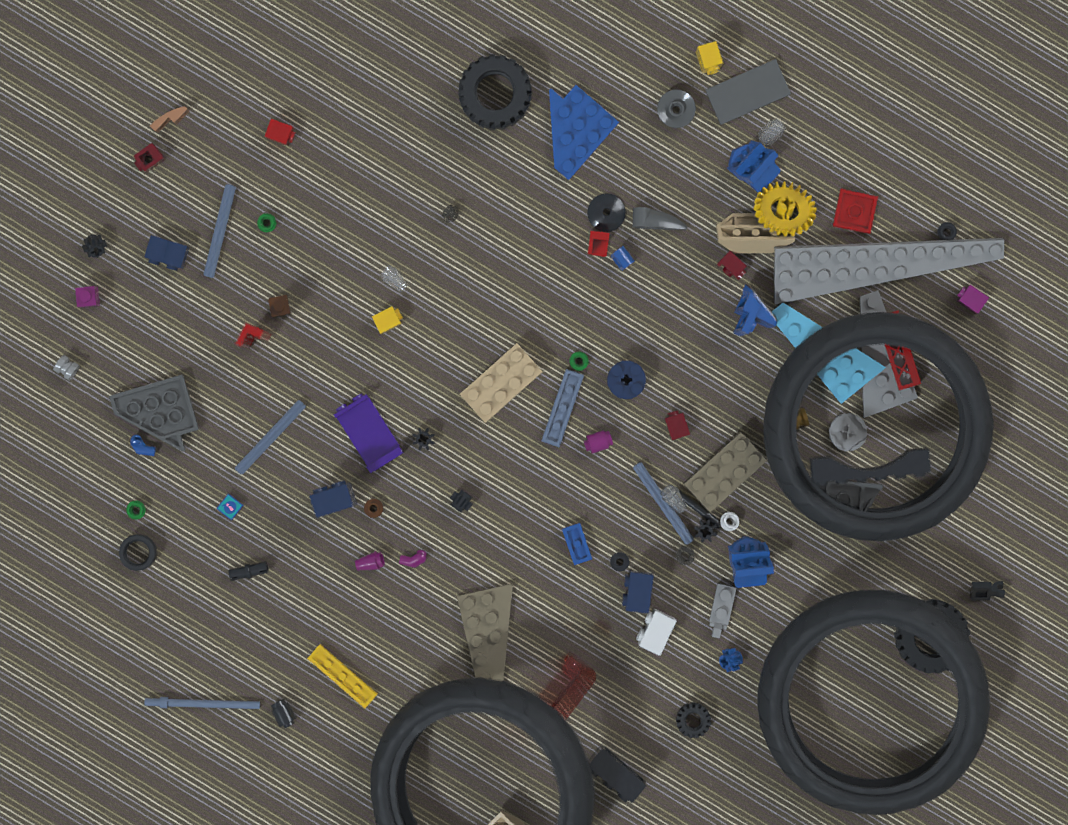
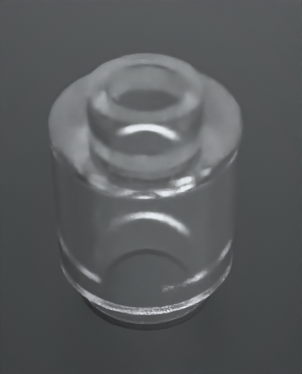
(771, 132)

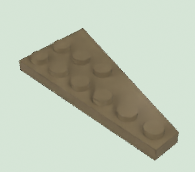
(486, 629)

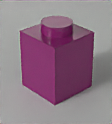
(87, 297)
(972, 298)

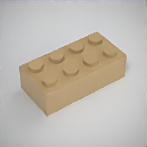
(501, 383)

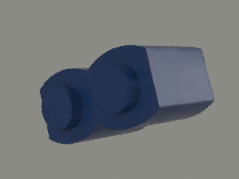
(166, 252)

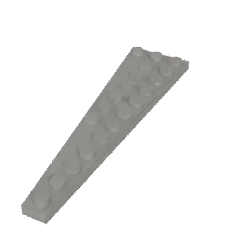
(828, 269)

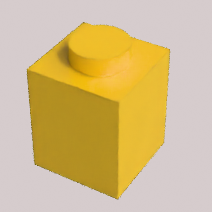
(387, 319)

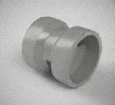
(66, 367)

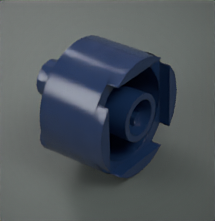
(619, 388)

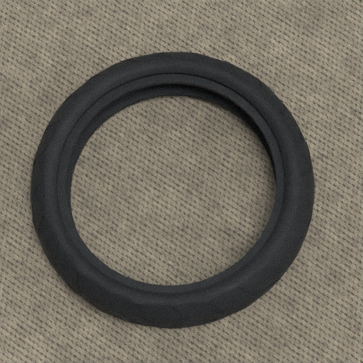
(949, 490)
(492, 698)
(864, 794)

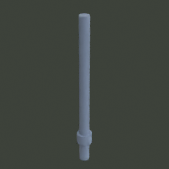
(165, 702)

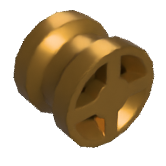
(802, 419)

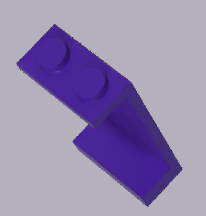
(368, 432)

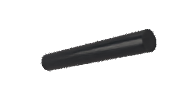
(699, 509)

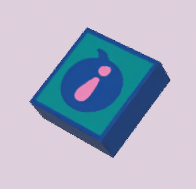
(230, 506)

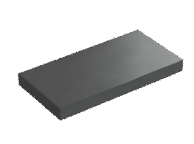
(748, 92)

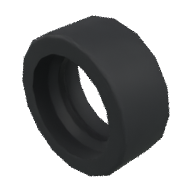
(123, 552)

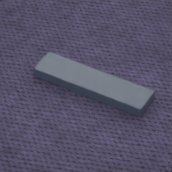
(562, 408)

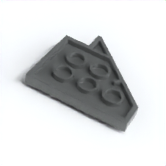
(159, 409)

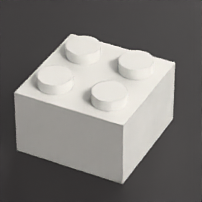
(656, 631)

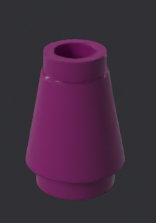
(372, 561)

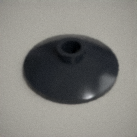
(599, 220)

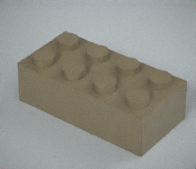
(725, 472)

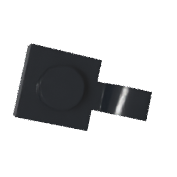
(985, 590)

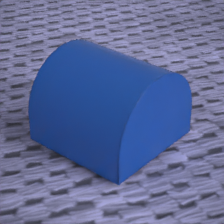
(622, 258)

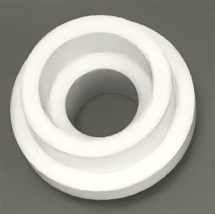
(734, 518)

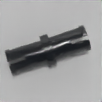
(248, 571)

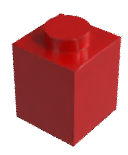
(280, 132)

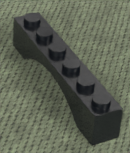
(911, 461)

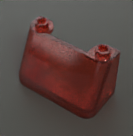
(581, 680)

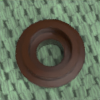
(368, 512)

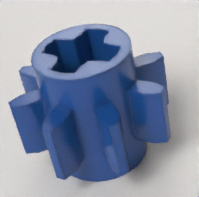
(731, 659)

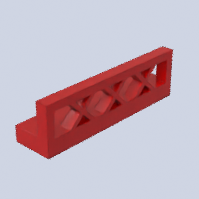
(248, 335)
(909, 363)

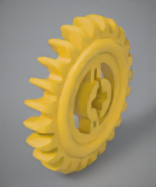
(791, 198)

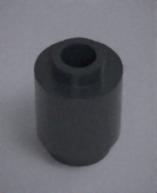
(283, 713)

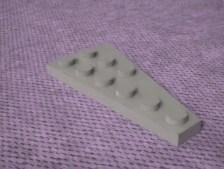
(882, 391)

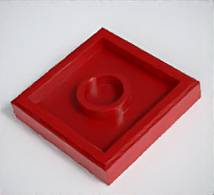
(855, 211)

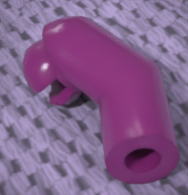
(415, 560)

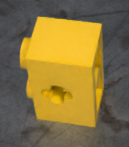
(709, 58)

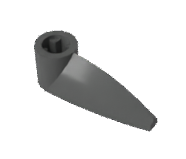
(652, 219)

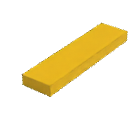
(342, 676)

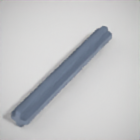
(219, 231)
(270, 437)
(667, 510)

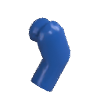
(140, 447)

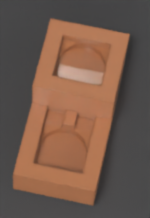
(175, 115)

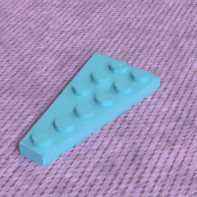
(843, 374)

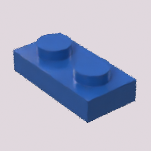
(577, 543)

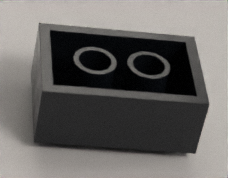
(616, 774)

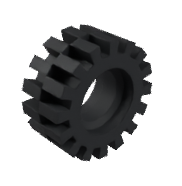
(699, 730)

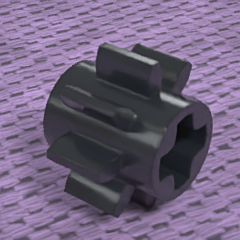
(94, 245)
(425, 434)
(461, 501)
(702, 526)

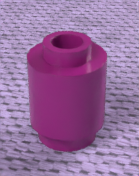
(598, 441)

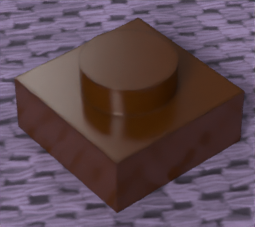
(279, 306)

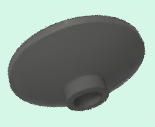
(683, 101)

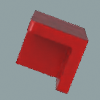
(598, 243)

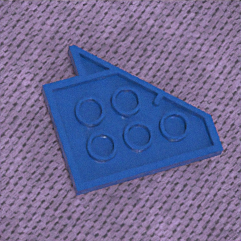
(577, 129)

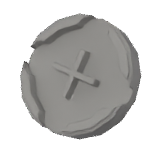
(847, 432)

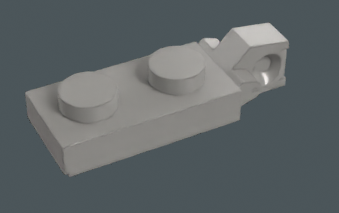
(721, 608)

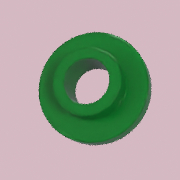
(260, 223)
(579, 367)
(131, 514)

